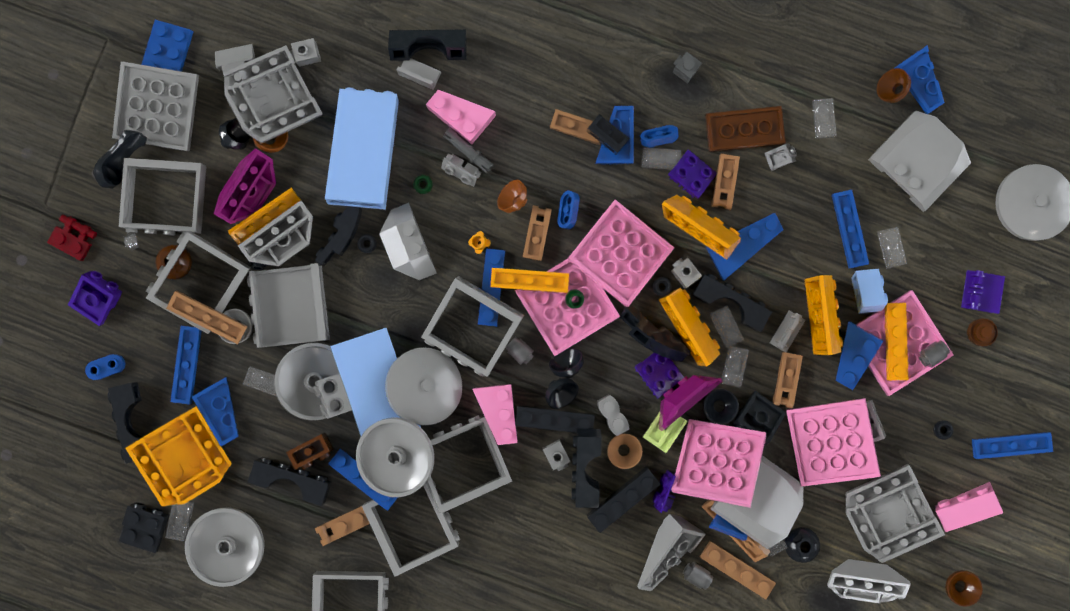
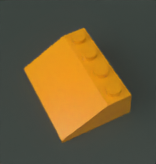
(700, 225)
(823, 315)
(690, 328)

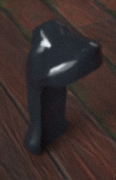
(232, 135)
(109, 167)

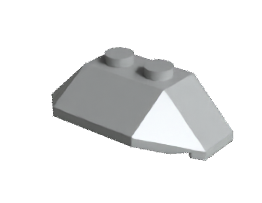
(280, 237)
(405, 244)
(867, 582)

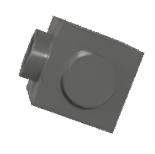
(686, 67)

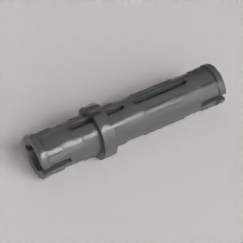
(474, 155)

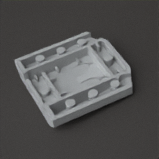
(269, 95)
(922, 158)
(773, 507)
(891, 515)

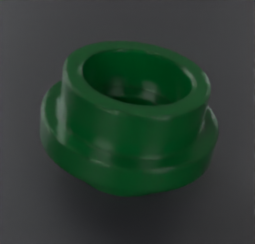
(423, 178)
(578, 302)

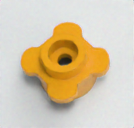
(474, 242)

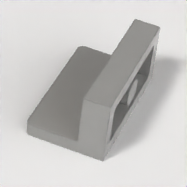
(419, 73)

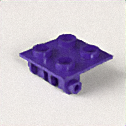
(692, 174)
(983, 291)
(659, 373)
(660, 498)

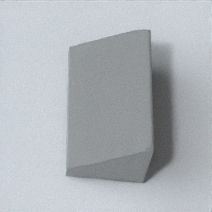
(234, 55)

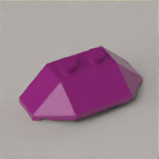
(246, 188)
(684, 397)

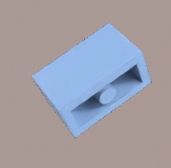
(869, 291)

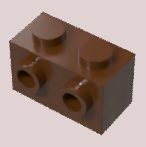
(307, 452)

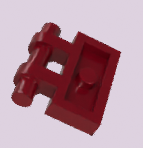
(70, 243)

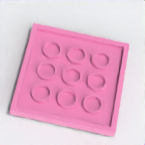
(620, 253)
(561, 324)
(920, 334)
(833, 442)
(719, 463)

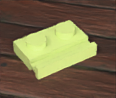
(665, 438)

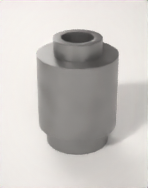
(519, 351)
(934, 354)
(697, 575)

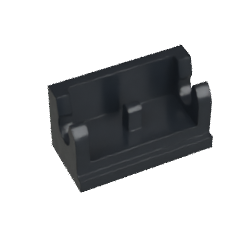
(607, 134)

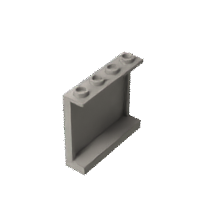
(288, 305)

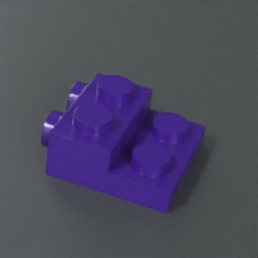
(94, 297)

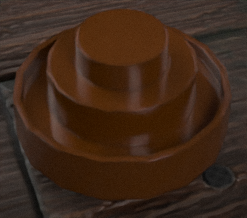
(982, 332)

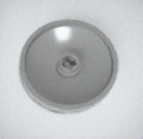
(1034, 202)
(297, 376)
(423, 386)
(395, 457)
(224, 546)

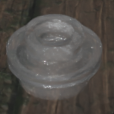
(131, 241)

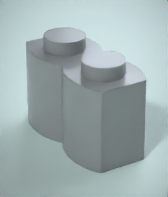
(615, 420)

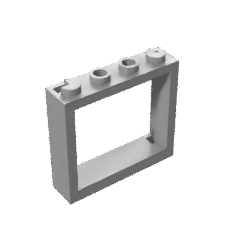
(127, 195)
(173, 257)
(487, 300)
(482, 489)
(387, 547)
(318, 585)

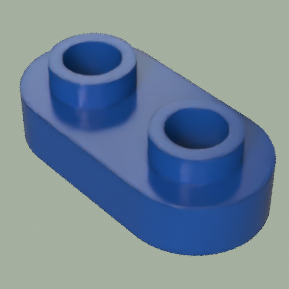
(659, 136)
(568, 210)
(104, 367)

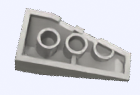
(671, 542)

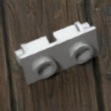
(453, 166)
(787, 331)

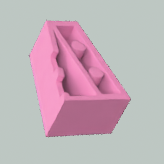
(461, 115)
(499, 411)
(968, 507)

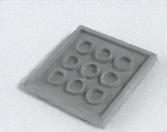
(156, 104)

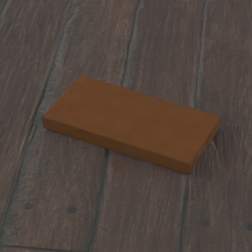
(745, 129)

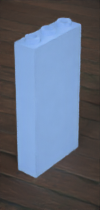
(362, 148)
(363, 370)

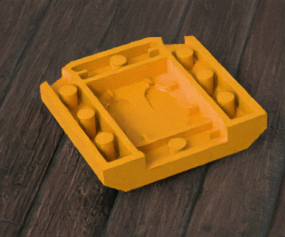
(180, 458)

